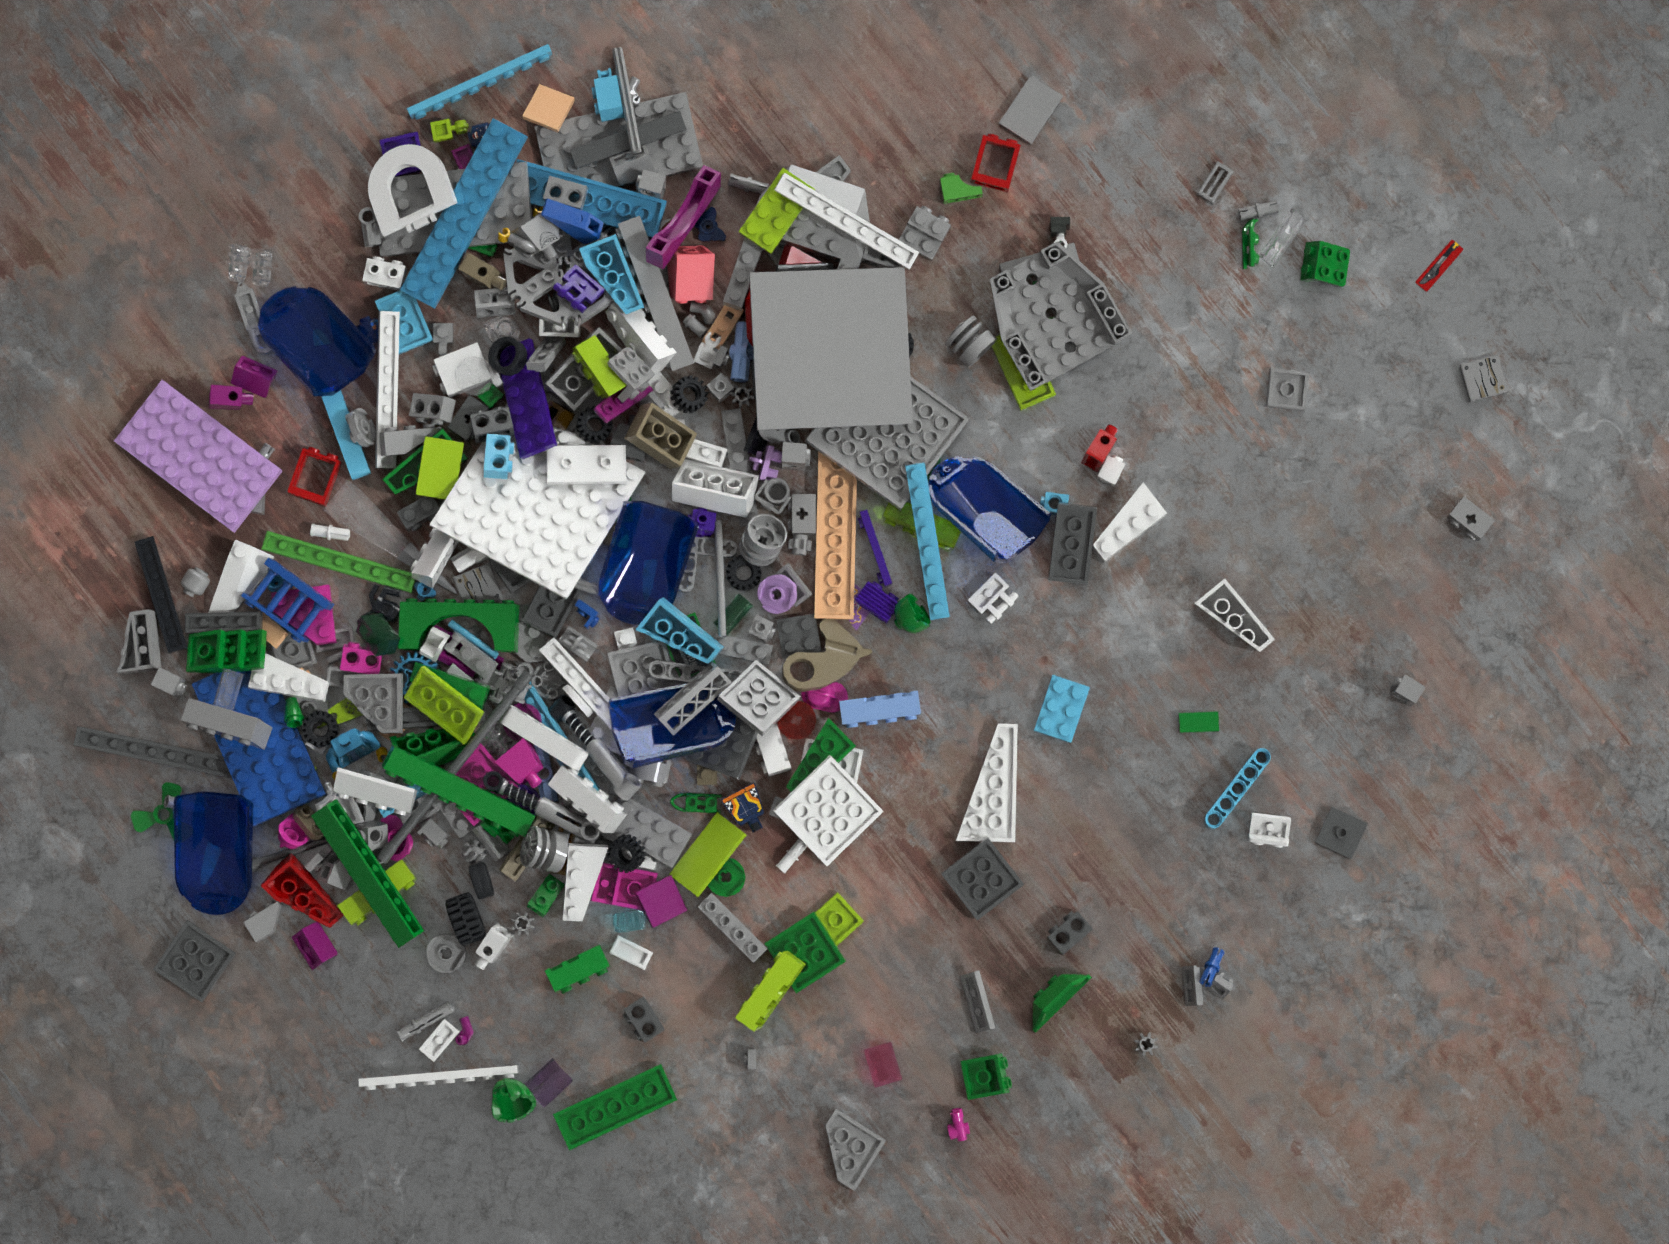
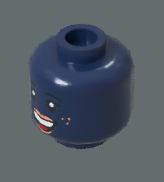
(476, 133)

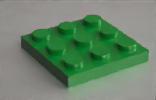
(810, 944)

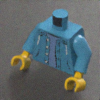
(351, 747)

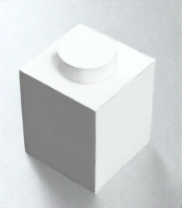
(1111, 470)

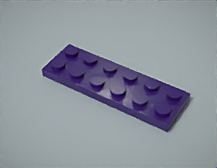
(527, 405)

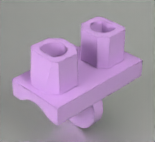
(770, 455)

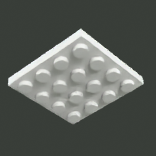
(828, 810)

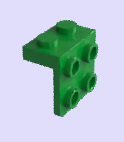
(1325, 263)

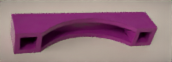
(668, 240)

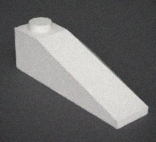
(240, 575)

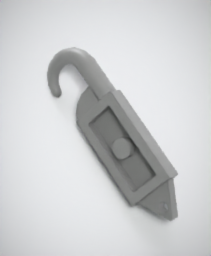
(250, 314)

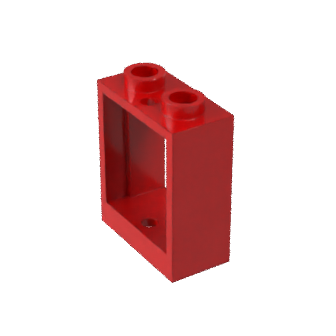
(992, 182)
(307, 495)

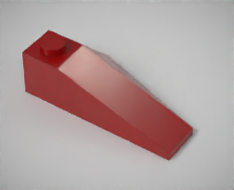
(299, 889)

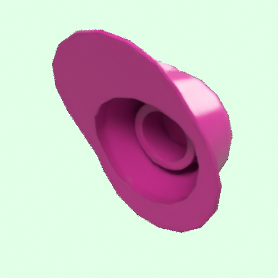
(826, 698)
(394, 825)
(290, 834)

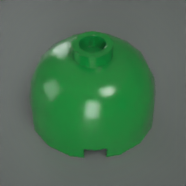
(910, 615)

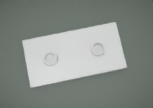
(586, 464)

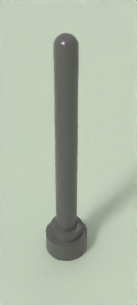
(258, 862)

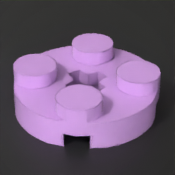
(787, 590)

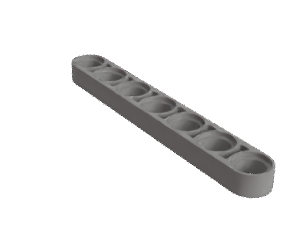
(686, 670)

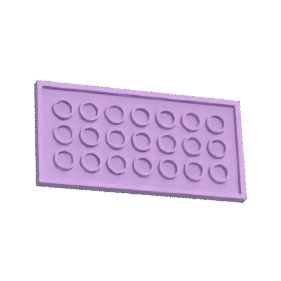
(198, 456)

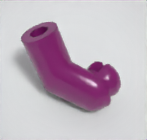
(466, 1032)

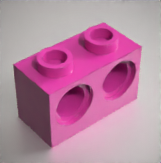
(360, 665)

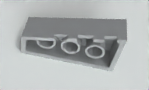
(227, 723)

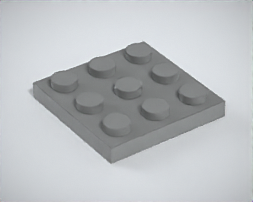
(631, 666)
(759, 698)

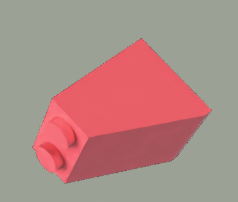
(691, 274)

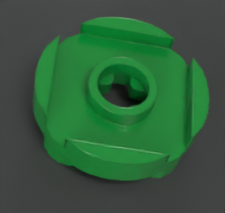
(736, 883)

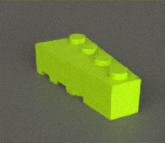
(770, 991)

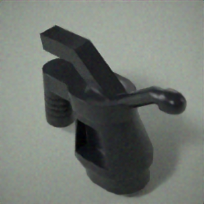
(388, 609)

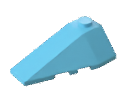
(609, 266)

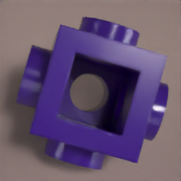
(706, 521)

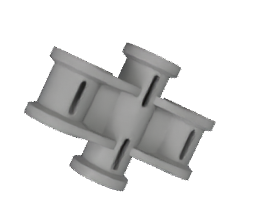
(502, 682)

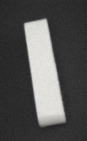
(544, 737)

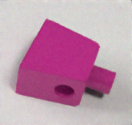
(522, 763)

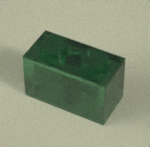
(378, 634)

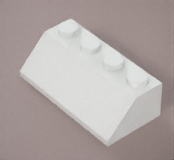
(715, 488)
(433, 558)
(374, 790)

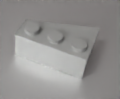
(141, 644)

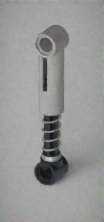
(624, 782)
(543, 807)

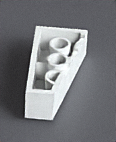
(641, 337)
(1133, 520)
(773, 752)

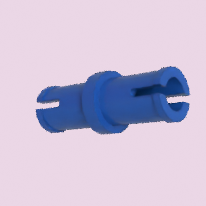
(1212, 967)

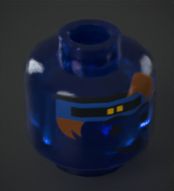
(369, 328)

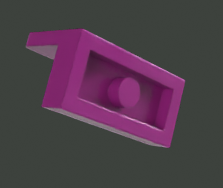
(253, 376)
(314, 945)

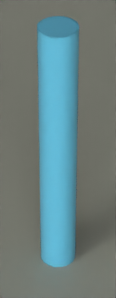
(473, 639)

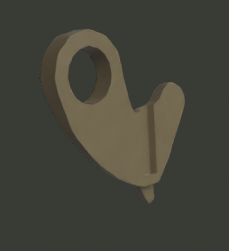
(840, 656)

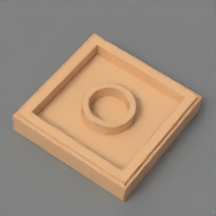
(548, 108)

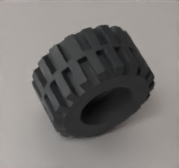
(465, 919)

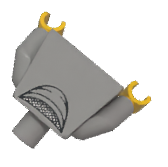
(534, 235)

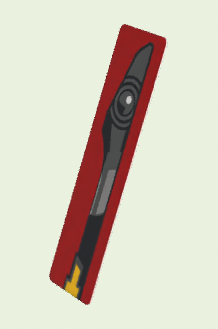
(1439, 265)

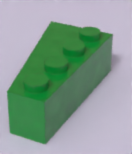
(407, 472)
(432, 746)

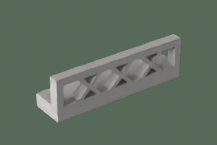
(689, 692)

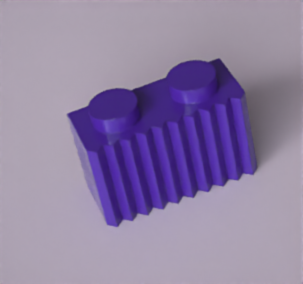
(876, 601)

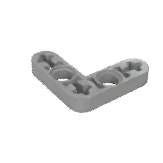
(699, 550)

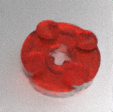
(806, 725)

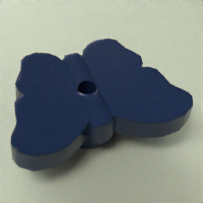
(713, 233)

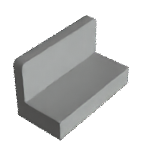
(629, 165)

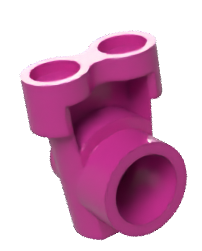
(958, 1128)

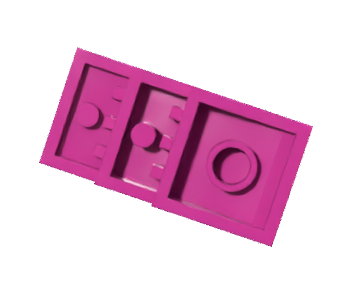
(620, 888)

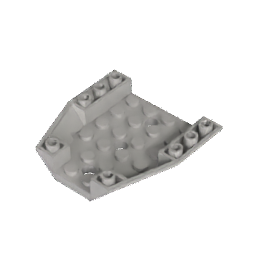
(1083, 315)

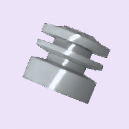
(970, 341)
(762, 540)
(544, 849)

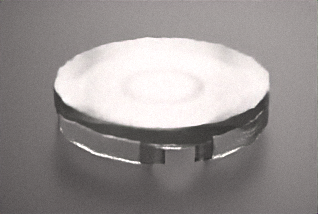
(474, 375)

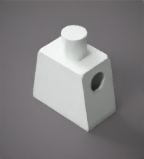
(497, 939)

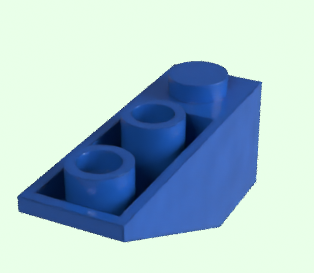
(573, 221)

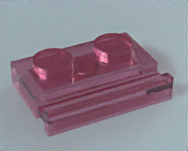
(882, 1064)

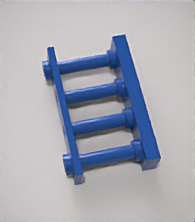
(289, 581)

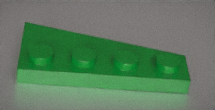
(828, 742)

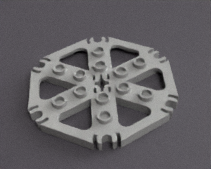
(548, 277)

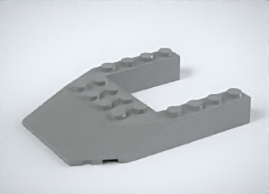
(807, 233)

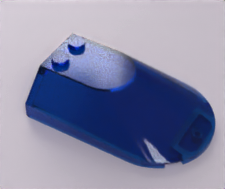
(314, 339)
(987, 506)
(645, 559)
(646, 740)
(213, 850)

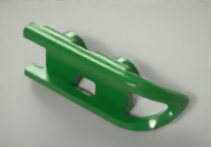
(1249, 240)
(692, 802)

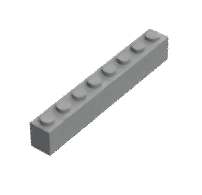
(655, 291)

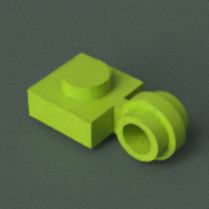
(443, 130)

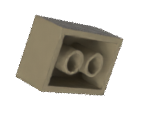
(660, 435)

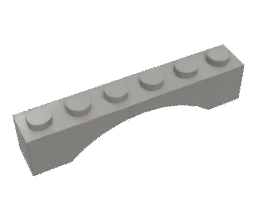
(333, 870)

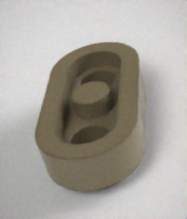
(303, 818)

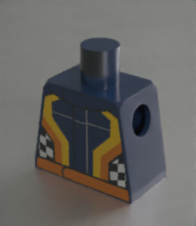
(745, 807)

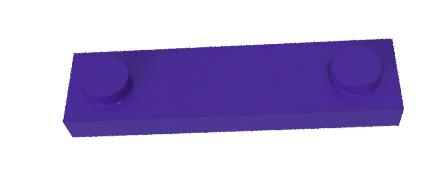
(883, 574)

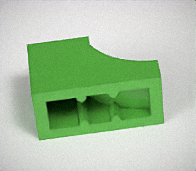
(956, 190)

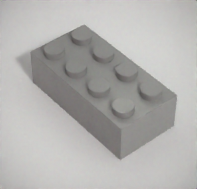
(568, 381)
(658, 835)

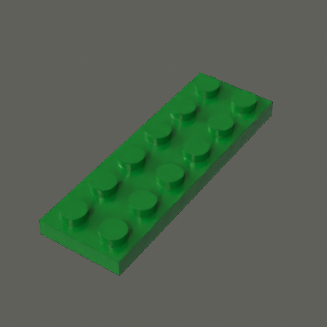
(615, 1107)

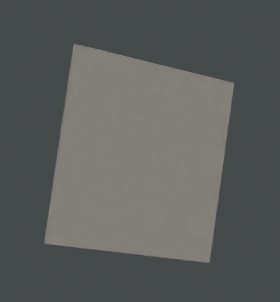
(830, 348)

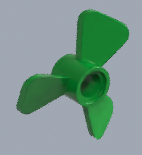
(143, 820)

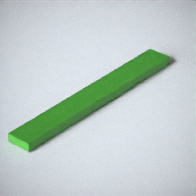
(338, 561)

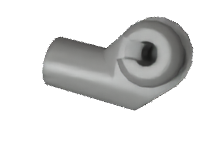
(633, 83)
(705, 310)

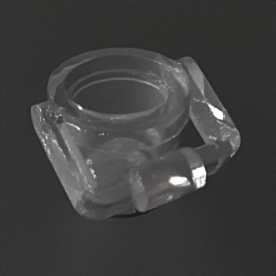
(503, 328)

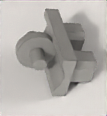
(577, 643)

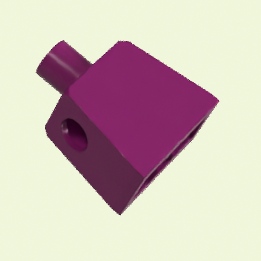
(220, 399)

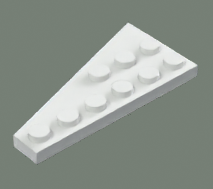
(994, 797)

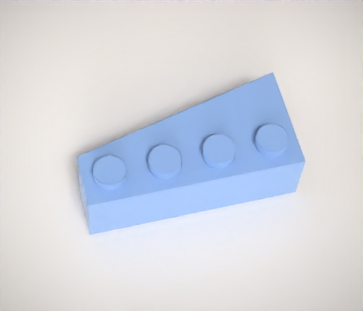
(880, 708)

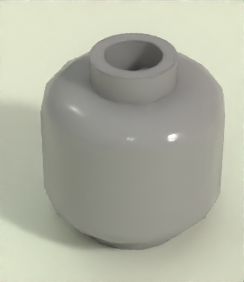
(195, 581)

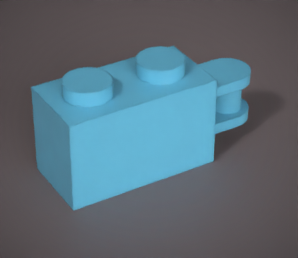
(607, 96)

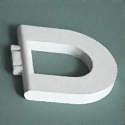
(380, 188)

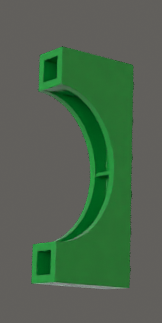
(419, 617)

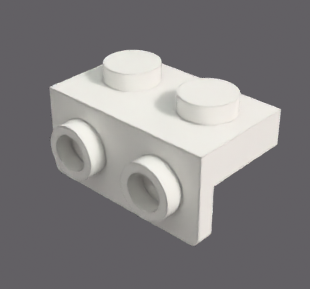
(1269, 830)

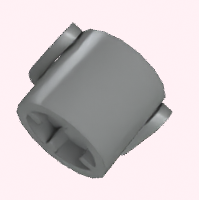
(776, 493)

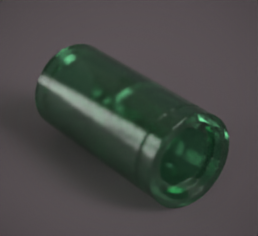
(735, 612)

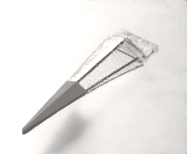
(362, 516)

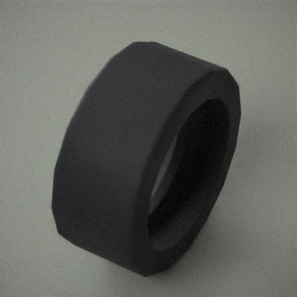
(518, 362)

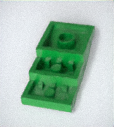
(226, 650)

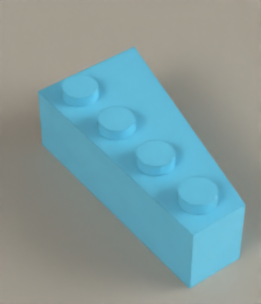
(680, 632)

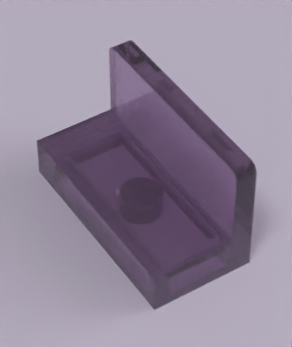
(548, 1082)

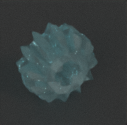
(629, 921)

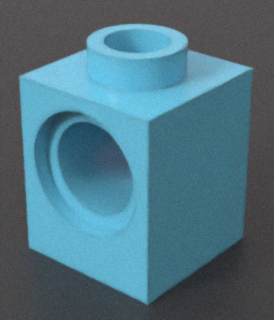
(1062, 498)

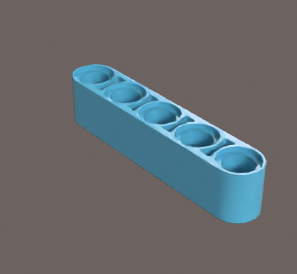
(352, 452)
(1241, 779)

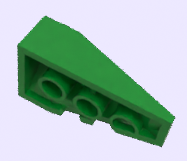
(472, 690)

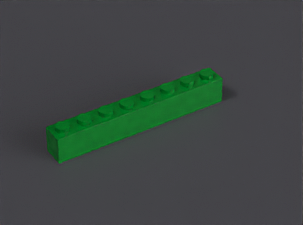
(457, 790)
(367, 873)

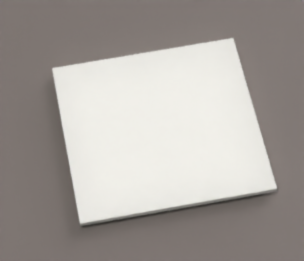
(531, 525)

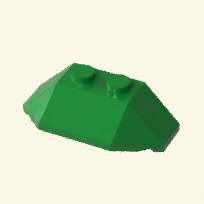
(1055, 996)

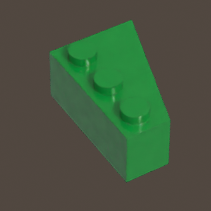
(578, 969)

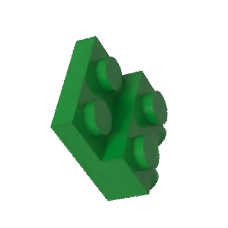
(986, 1076)

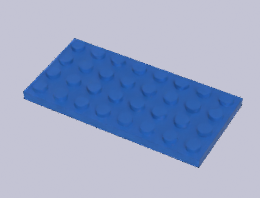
(273, 777)

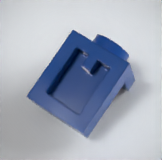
(585, 610)

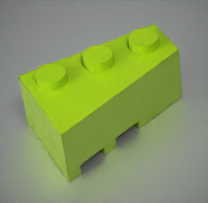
(594, 361)

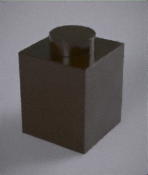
(560, 416)

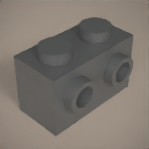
(418, 513)

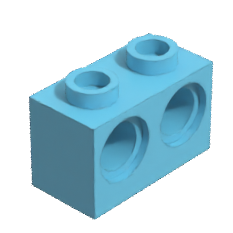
(495, 456)

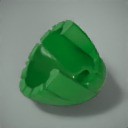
(511, 1100)

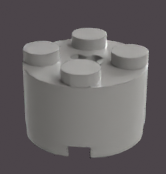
(655, 772)

